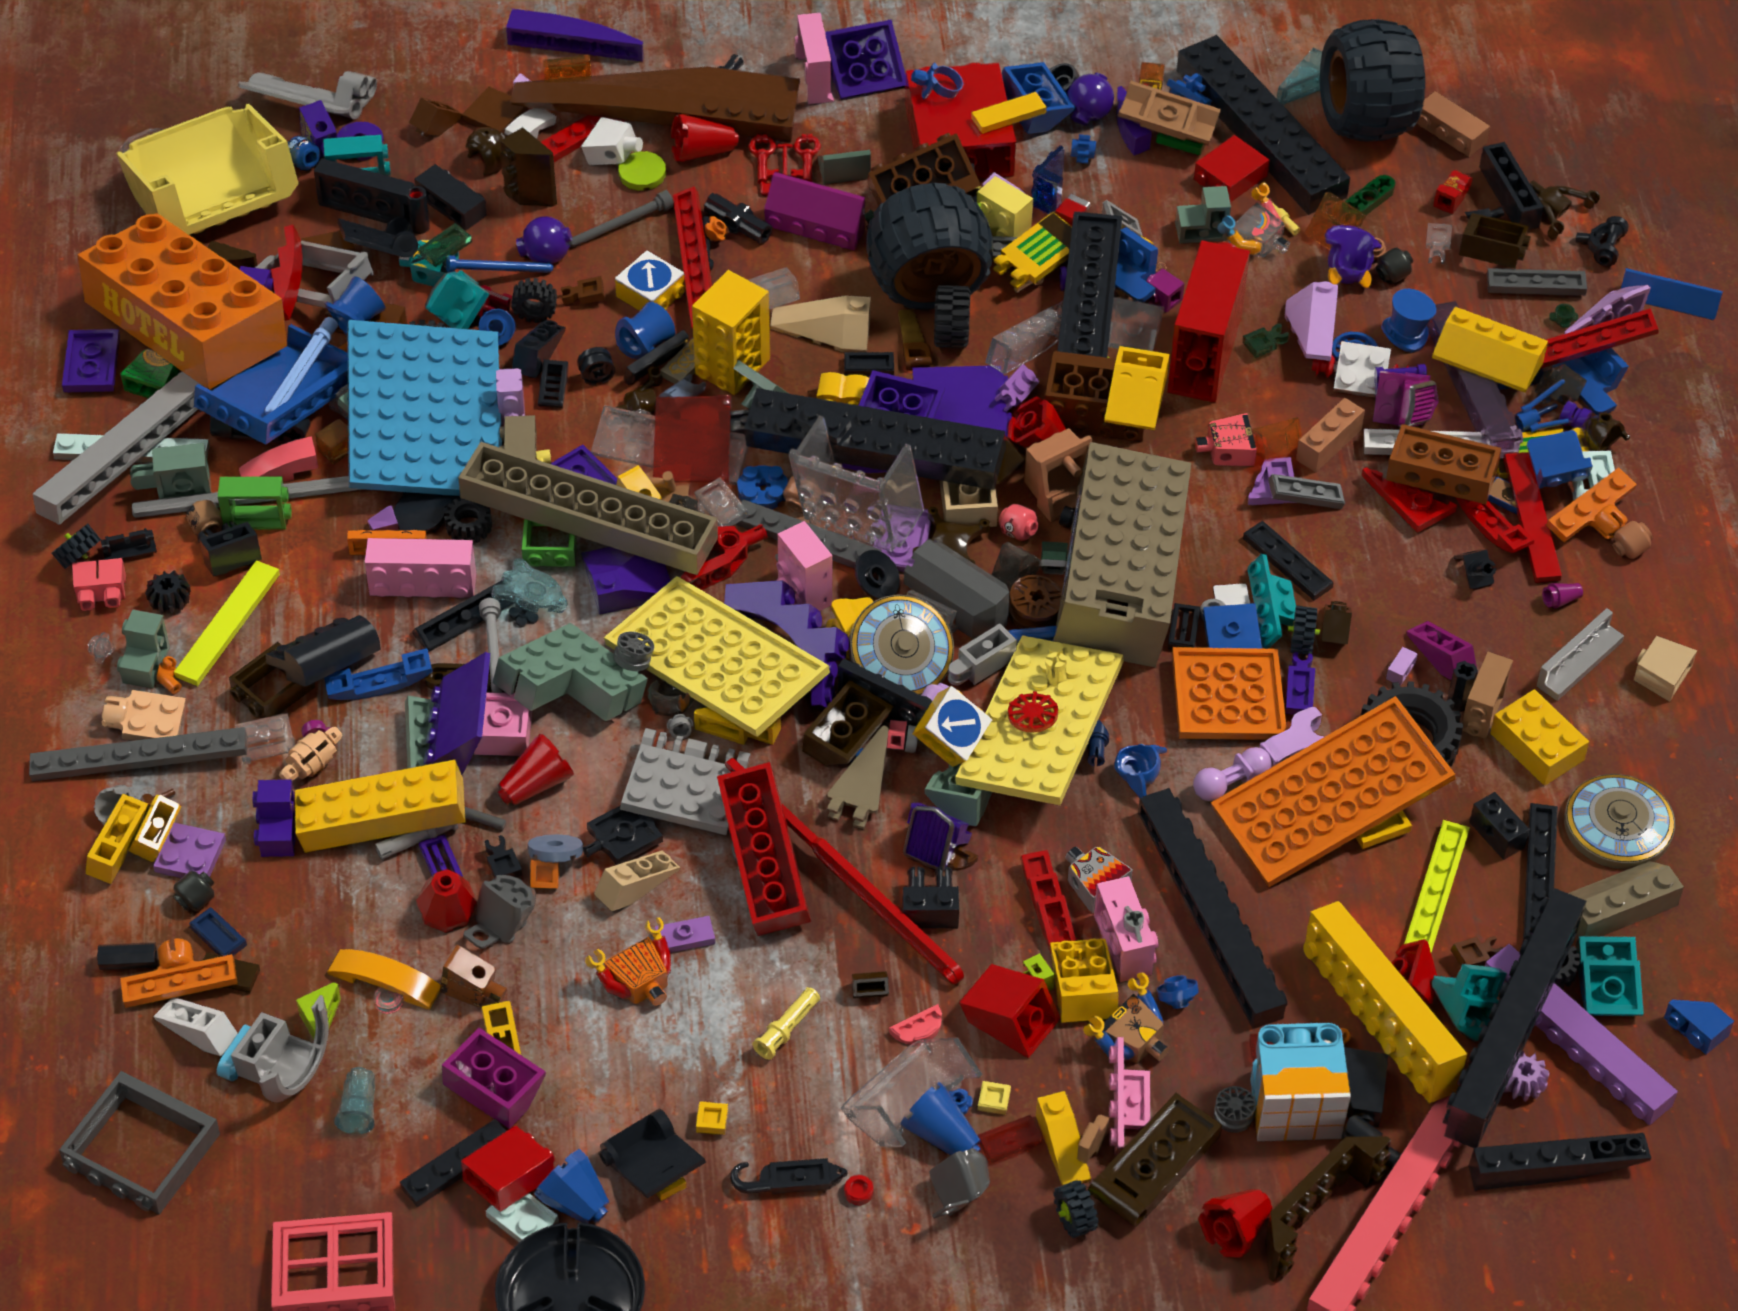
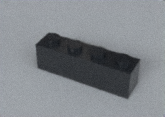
(1511, 185)

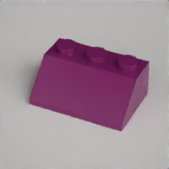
(493, 1077)

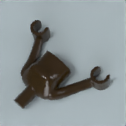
(1557, 204)
(643, 397)

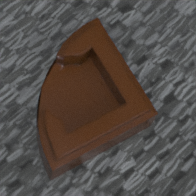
(962, 857)

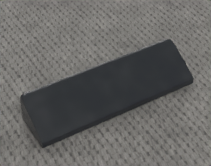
(454, 620)

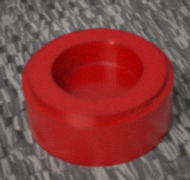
(858, 1190)

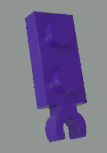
(1300, 685)

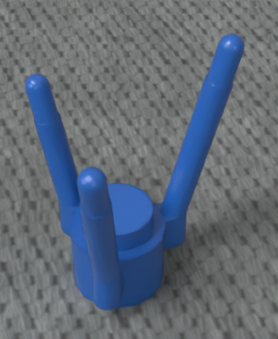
(1529, 417)

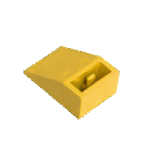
(1137, 388)
(1084, 979)

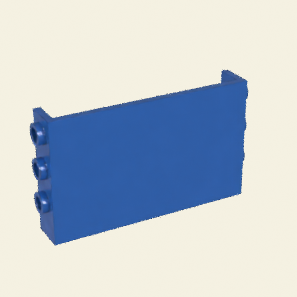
(245, 396)

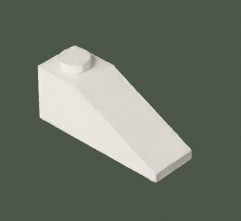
(198, 1024)

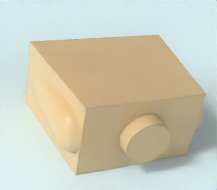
(1664, 666)

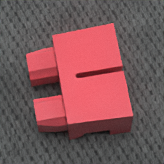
(99, 585)

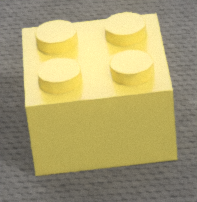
(1005, 208)

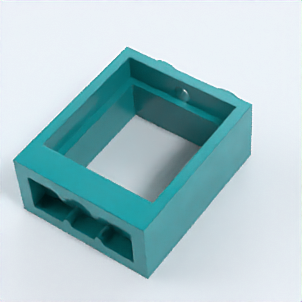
(359, 147)

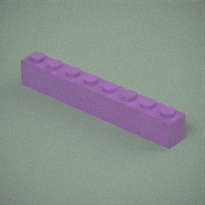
(1597, 1049)

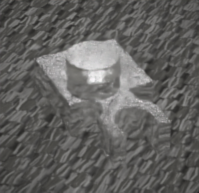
(1438, 240)

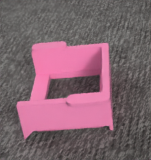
(813, 47)

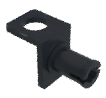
(1478, 568)

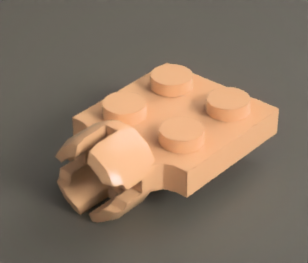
(144, 715)

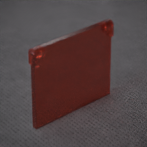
(692, 438)

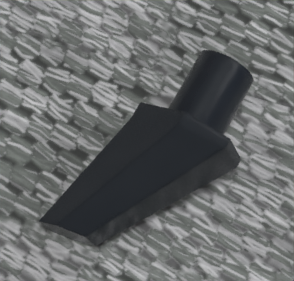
(1496, 213)

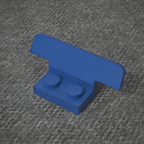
(1135, 264)
(1603, 374)

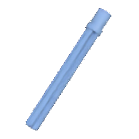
(320, 338)

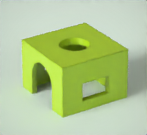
(1040, 969)

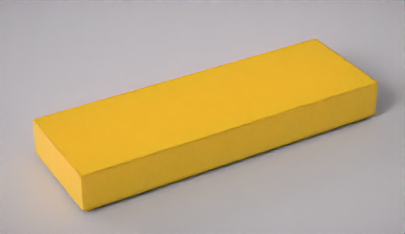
(1008, 112)

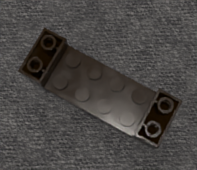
(1354, 1156)

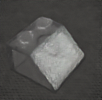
(1135, 324)

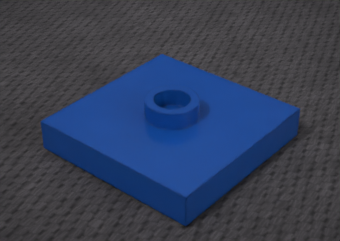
(1232, 626)

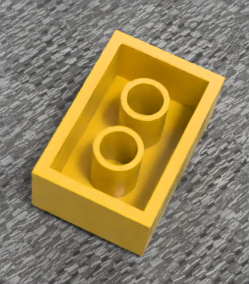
(1539, 737)

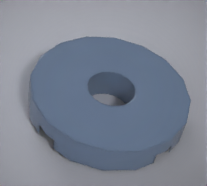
(555, 848)

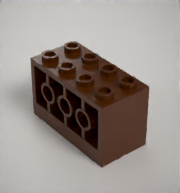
(925, 163)
(1080, 394)

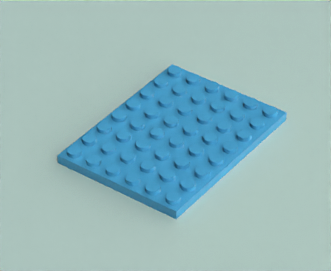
(418, 404)

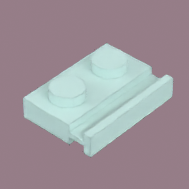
(523, 1217)

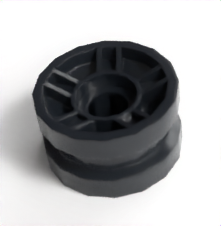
(596, 365)

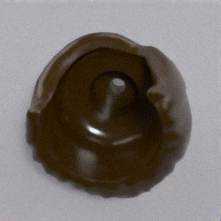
(487, 142)

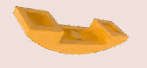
(387, 974)

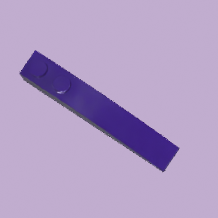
(570, 35)

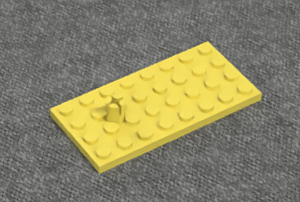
(721, 656)
(1042, 762)

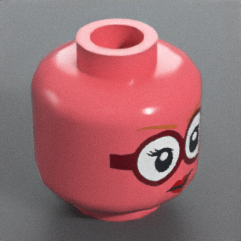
(1018, 522)

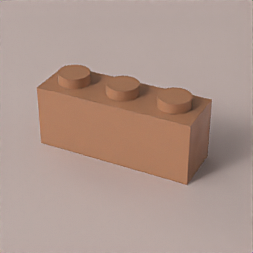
(1453, 124)
(1330, 435)

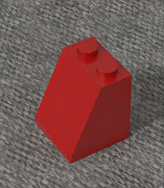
(1011, 1008)

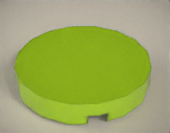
(642, 170)

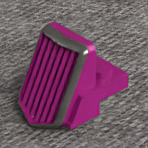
(1405, 399)

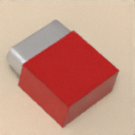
(1069, 205)

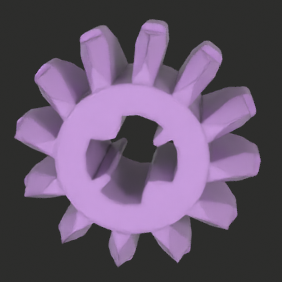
(1528, 1078)

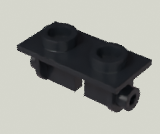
(136, 544)

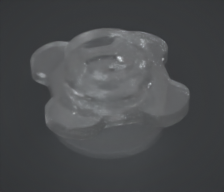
(100, 647)

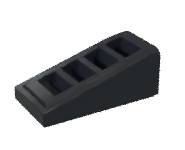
(553, 367)

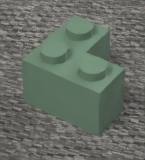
(1202, 221)
(145, 648)

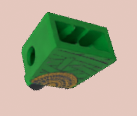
(147, 374)

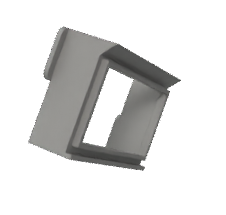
(328, 258)

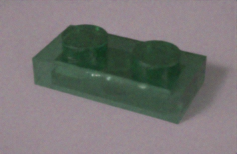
(445, 244)

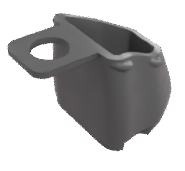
(501, 910)
(959, 1180)

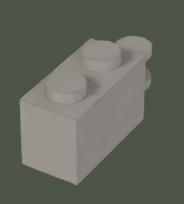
(982, 656)

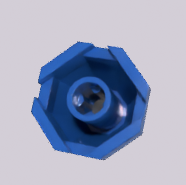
(575, 1190)

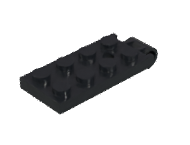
(907, 704)

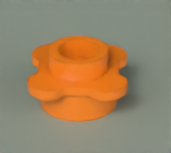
(716, 229)

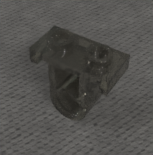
(1014, 564)

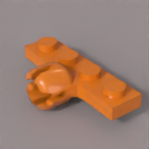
(1595, 508)
(178, 975)

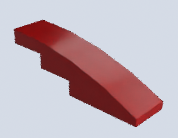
(288, 275)
(1047, 898)

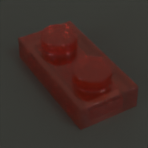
(1010, 1139)

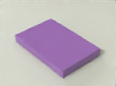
(916, 538)

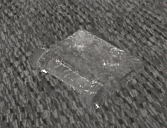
(265, 733)

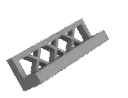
(1579, 656)

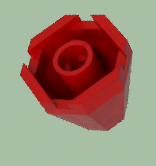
(1035, 423)
(446, 901)
(1235, 1220)

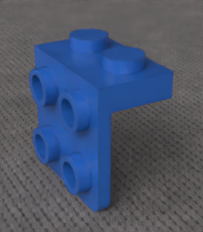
(1558, 459)

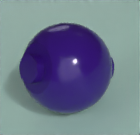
(1091, 97)
(544, 240)

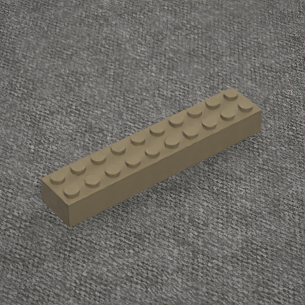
(588, 508)

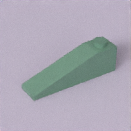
(956, 800)

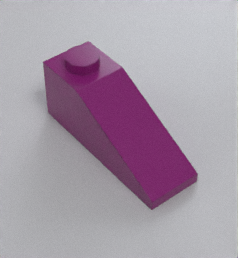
(1441, 647)

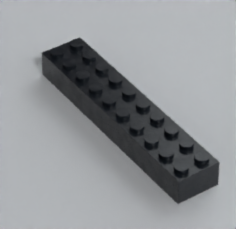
(1264, 124)
(877, 436)
(1513, 1018)

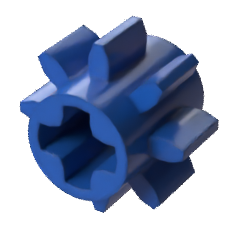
(1083, 148)

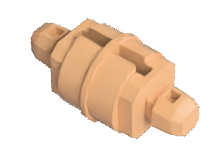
(314, 759)

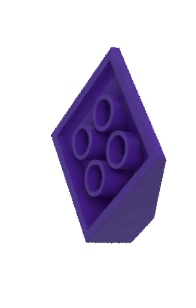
(865, 59)
(622, 579)

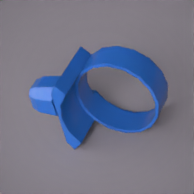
(929, 82)

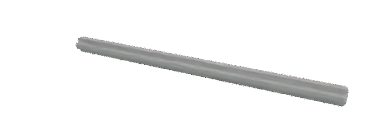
(296, 490)

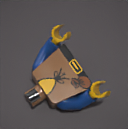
(1136, 1021)

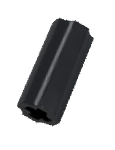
(1461, 684)
(127, 956)

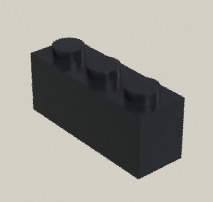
(452, 197)

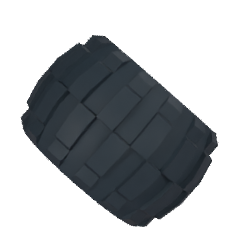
(1372, 80)
(928, 240)

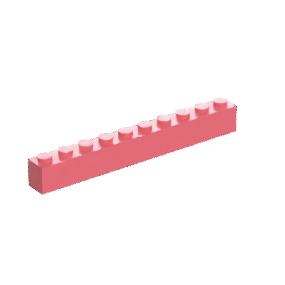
(1387, 1216)

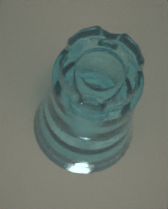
(357, 1102)

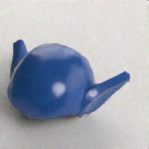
(1139, 765)

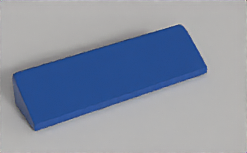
(1676, 294)

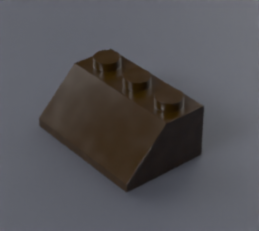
(528, 170)
(845, 725)

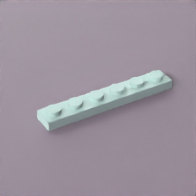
(72, 445)

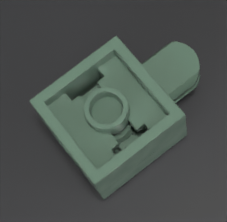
(174, 471)

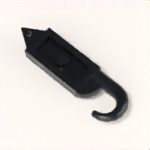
(790, 1176)

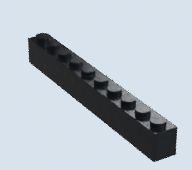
(1212, 909)

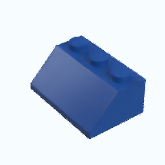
(1032, 78)

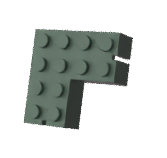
(572, 665)

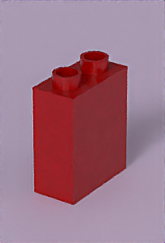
(941, 115)
(1208, 321)

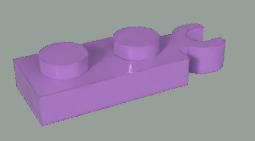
(1017, 387)

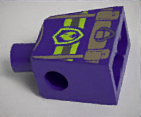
(316, 114)

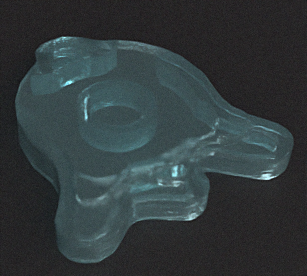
(530, 589)

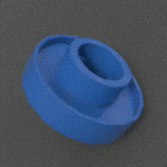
(500, 322)
(1177, 991)

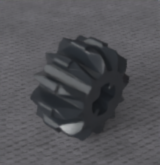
(168, 591)

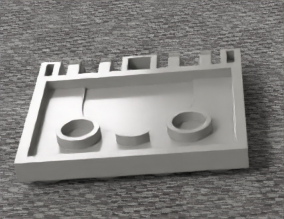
(678, 784)

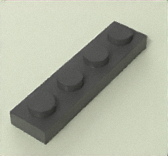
(1536, 281)

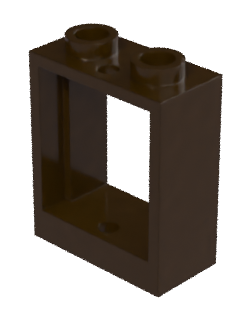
(1494, 241)
(253, 673)

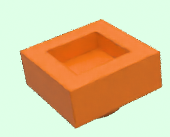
(544, 874)

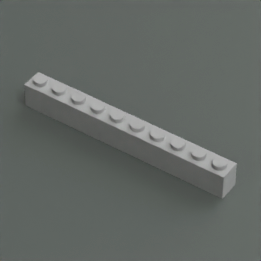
(117, 450)

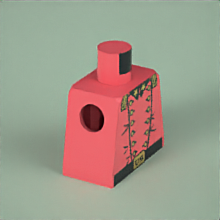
(1229, 442)

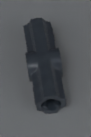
(738, 218)

